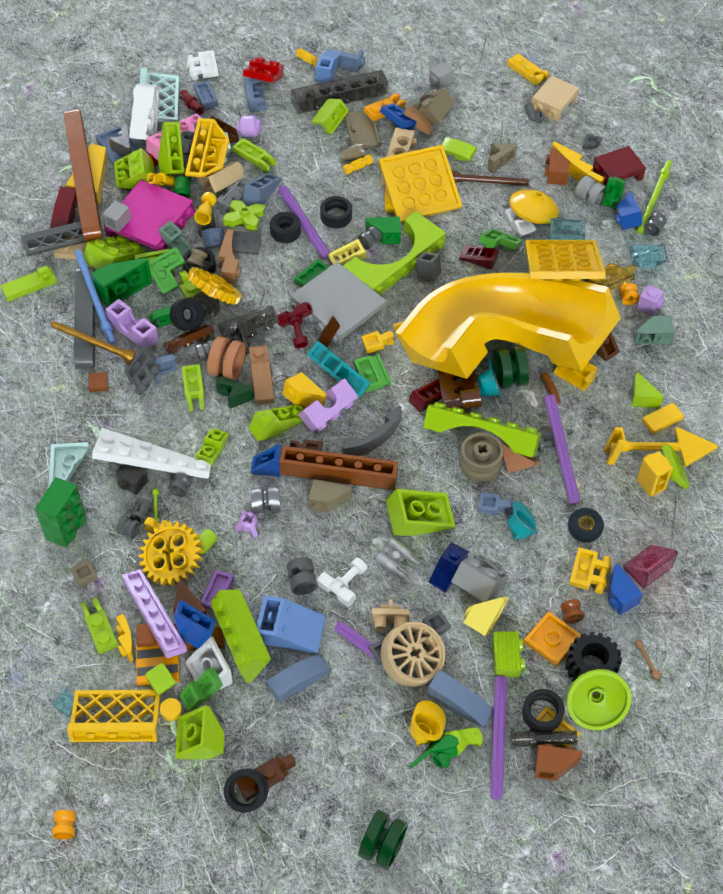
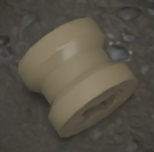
(197, 258)

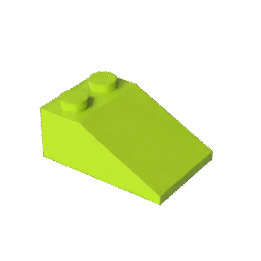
(419, 512)

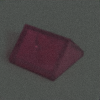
(650, 564)

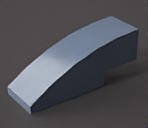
(297, 677)
(460, 699)

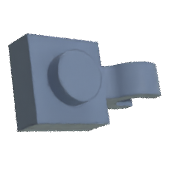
(491, 503)

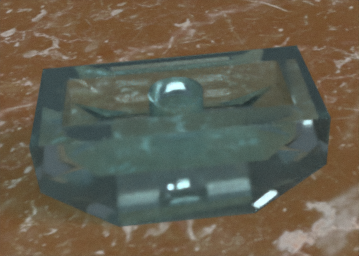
(648, 255)

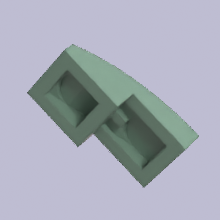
(172, 237)

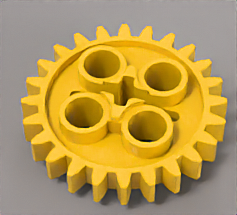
(214, 285)
(188, 551)

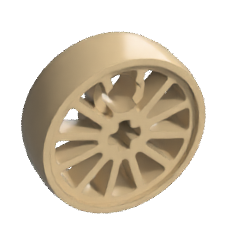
(434, 645)

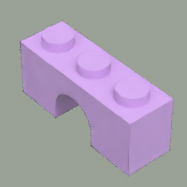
(140, 332)
(340, 397)

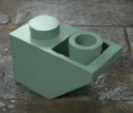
(655, 331)

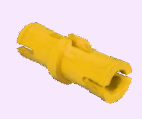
(160, 179)

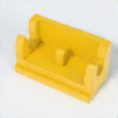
(579, 379)

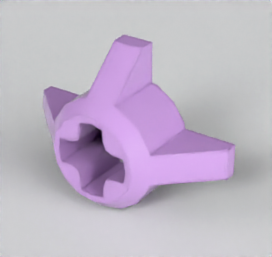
(245, 523)

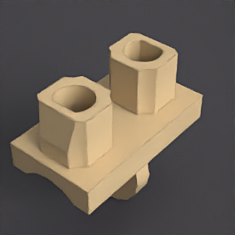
(389, 614)

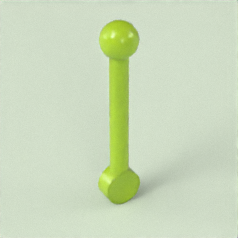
(155, 492)

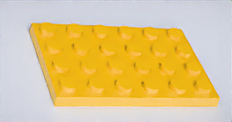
(564, 260)

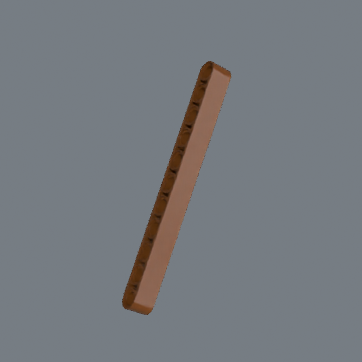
(82, 175)

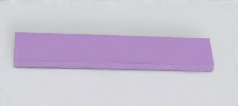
(154, 614)

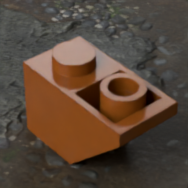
(557, 168)
(555, 762)

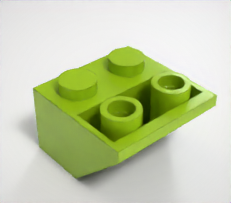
(132, 169)

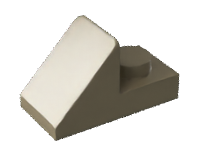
(501, 155)

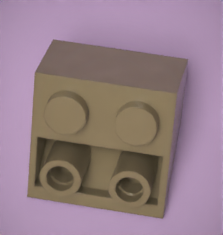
(435, 105)

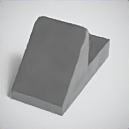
(121, 144)

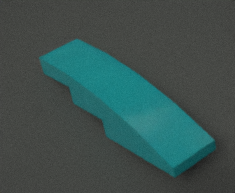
(338, 368)

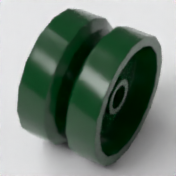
(511, 367)
(382, 838)

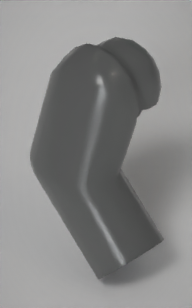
(532, 114)

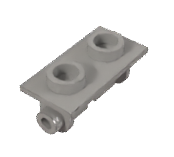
(233, 192)

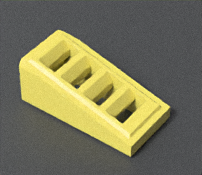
(349, 248)

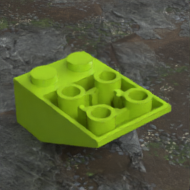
(110, 251)

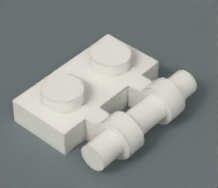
(207, 64)

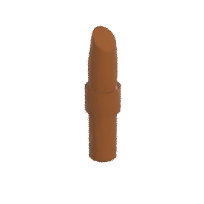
(551, 388)

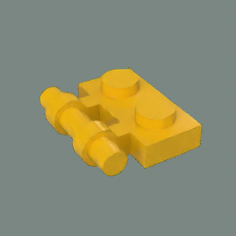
(583, 570)

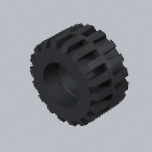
(596, 646)

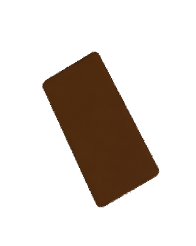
(329, 332)

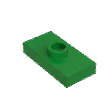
(310, 273)

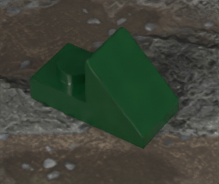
(236, 391)

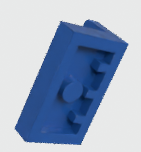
(395, 114)

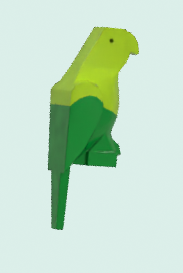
(450, 746)

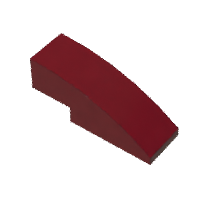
(64, 207)

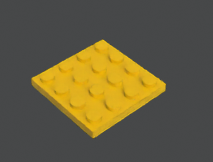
(420, 182)

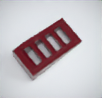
(489, 255)
(422, 398)

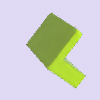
(330, 115)

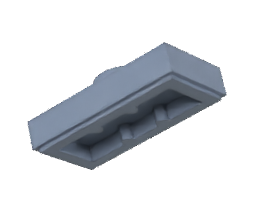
(205, 94)

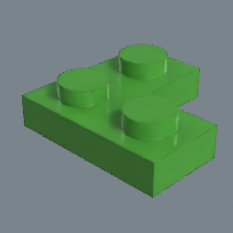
(494, 237)
(162, 267)

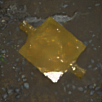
(615, 276)

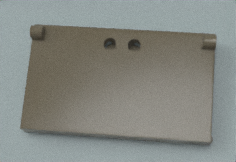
(362, 130)

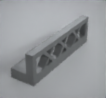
(52, 235)

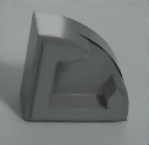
(591, 141)

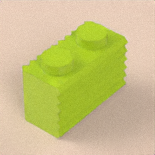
(506, 654)

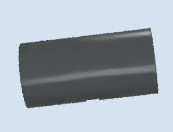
(186, 139)

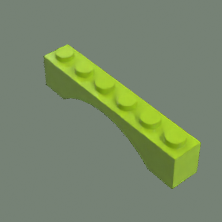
(520, 440)

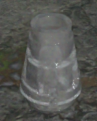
(278, 376)

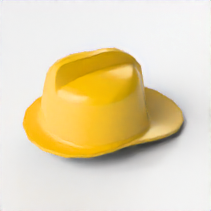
(427, 723)

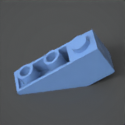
(327, 65)

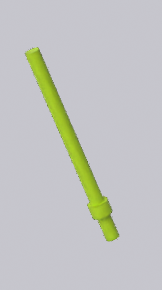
(663, 174)

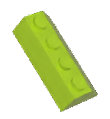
(240, 633)

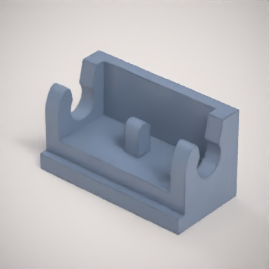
(254, 95)

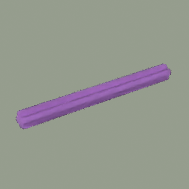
(305, 223)
(562, 449)
(498, 746)

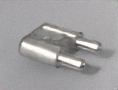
(394, 555)

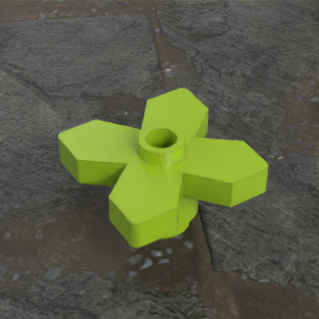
(244, 216)

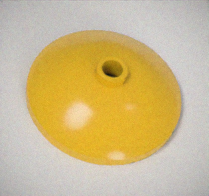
(533, 206)

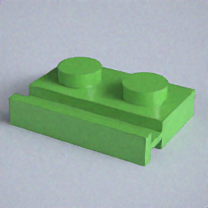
(372, 370)

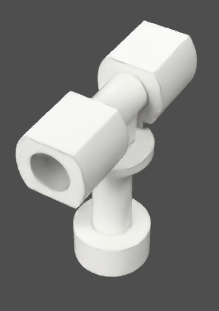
(340, 585)

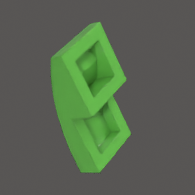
(201, 690)

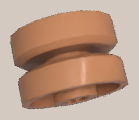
(226, 358)

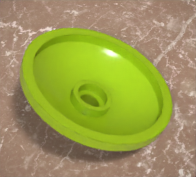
(598, 710)

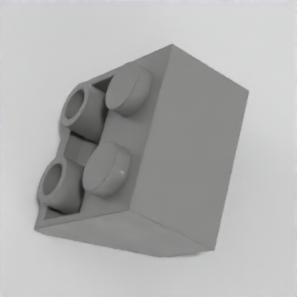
(480, 577)

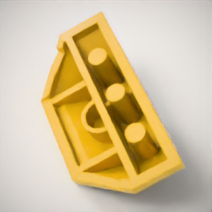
(207, 149)

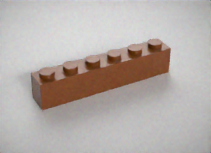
(338, 468)

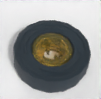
(592, 519)

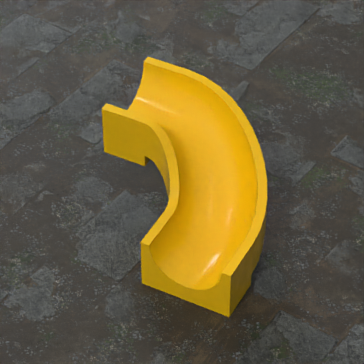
(548, 316)

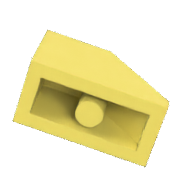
(484, 615)

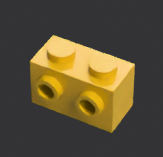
(654, 473)

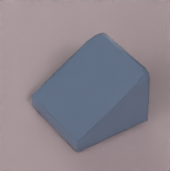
(213, 237)

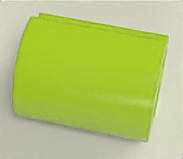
(208, 539)

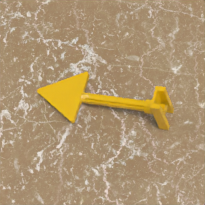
(690, 446)

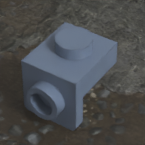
(352, 61)
(166, 364)

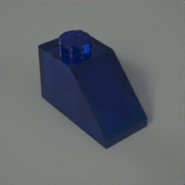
(447, 566)

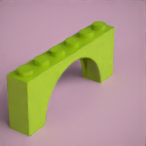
(380, 277)

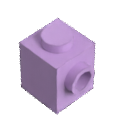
(651, 300)

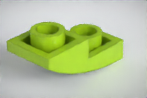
(460, 149)
(213, 446)

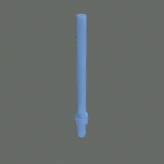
(106, 326)

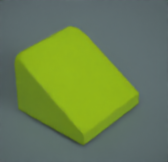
(160, 679)

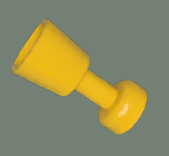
(204, 211)

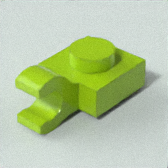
(187, 288)

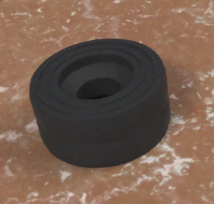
(285, 235)
(178, 319)

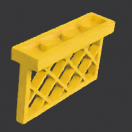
(114, 730)

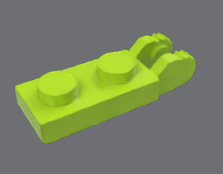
(254, 154)
(193, 385)
(99, 628)

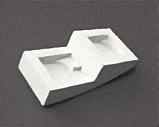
(519, 225)

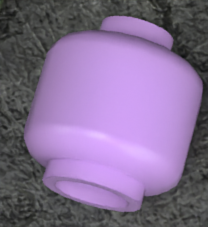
(249, 126)

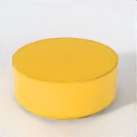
(170, 709)

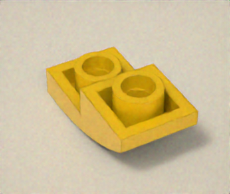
(125, 639)

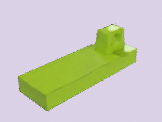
(30, 283)

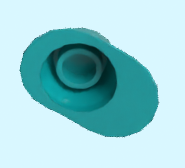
(487, 382)
(521, 522)

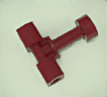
(294, 319)

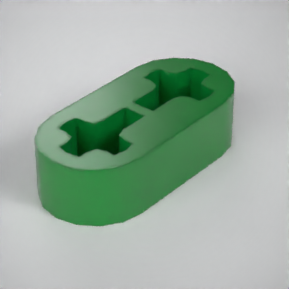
(161, 317)

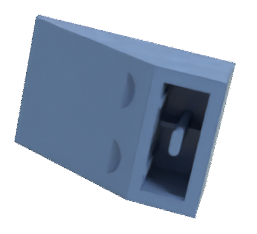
(290, 625)

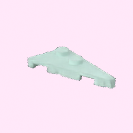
(66, 459)

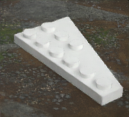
(131, 451)

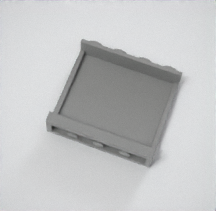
(339, 295)

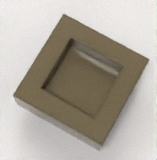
(84, 573)

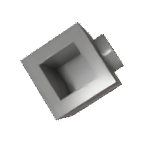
(441, 75)
(116, 216)

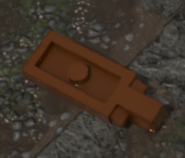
(186, 339)
(273, 771)

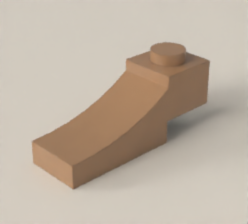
(230, 266)
(261, 374)

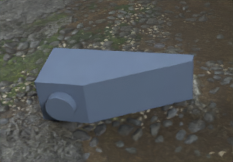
(260, 189)

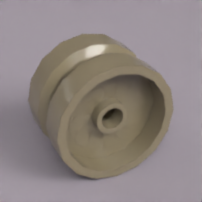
(481, 457)

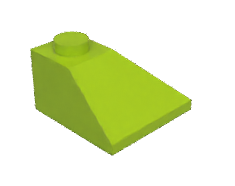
(199, 735)

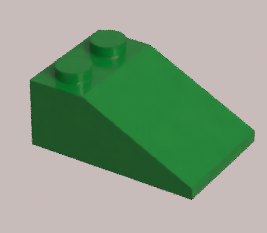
(121, 280)

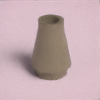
(353, 152)

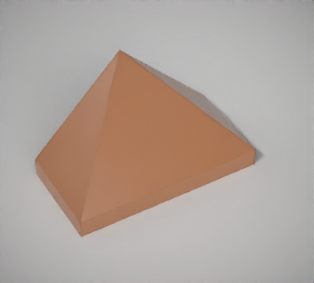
(517, 461)

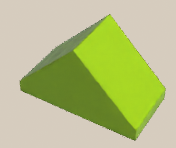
(645, 394)

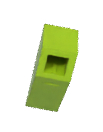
(273, 422)

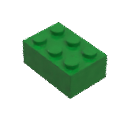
(61, 512)

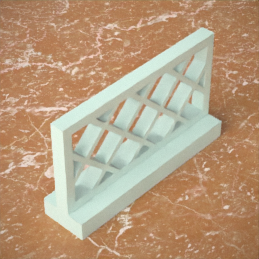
(162, 79)

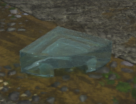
(64, 703)

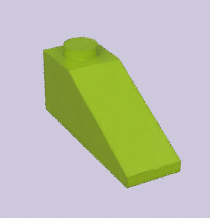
(170, 151)

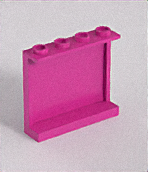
(149, 211)

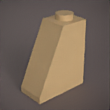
(221, 179)

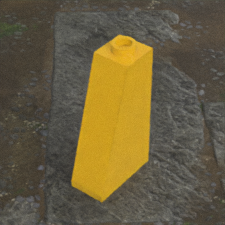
(98, 161)

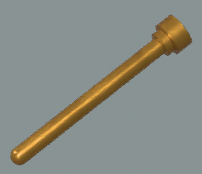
(127, 355)

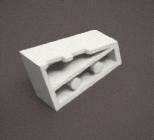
(144, 111)

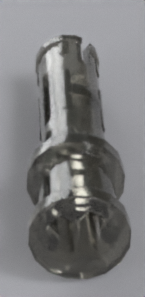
(532, 738)

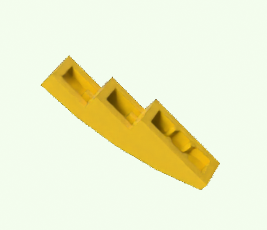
(577, 167)

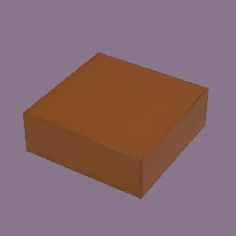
(98, 382)

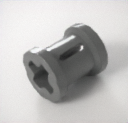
(141, 510)

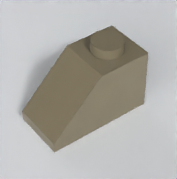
(327, 495)

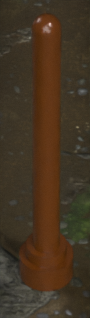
(488, 179)

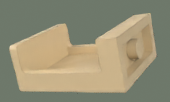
(554, 97)

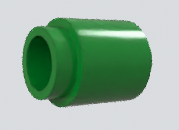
(182, 186)

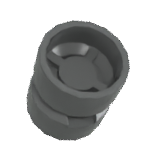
(302, 576)

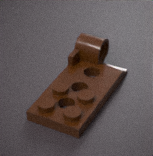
(469, 390)

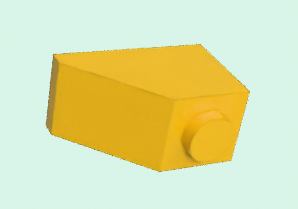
(302, 391)

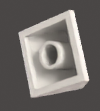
(209, 657)

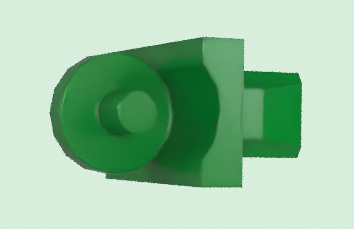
(613, 192)

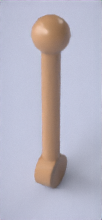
(655, 673)

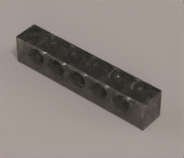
(347, 89)

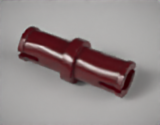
(191, 102)

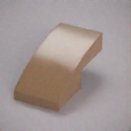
(422, 122)

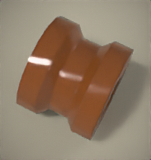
(572, 611)

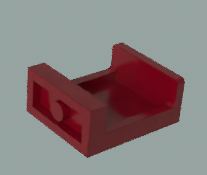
(619, 163)

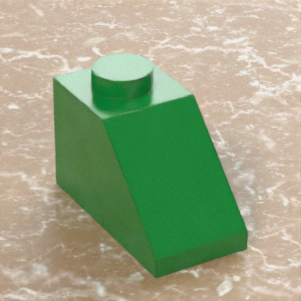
(388, 227)

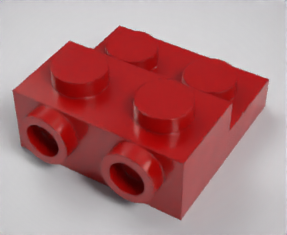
(264, 70)

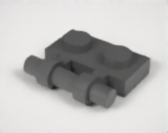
(139, 367)

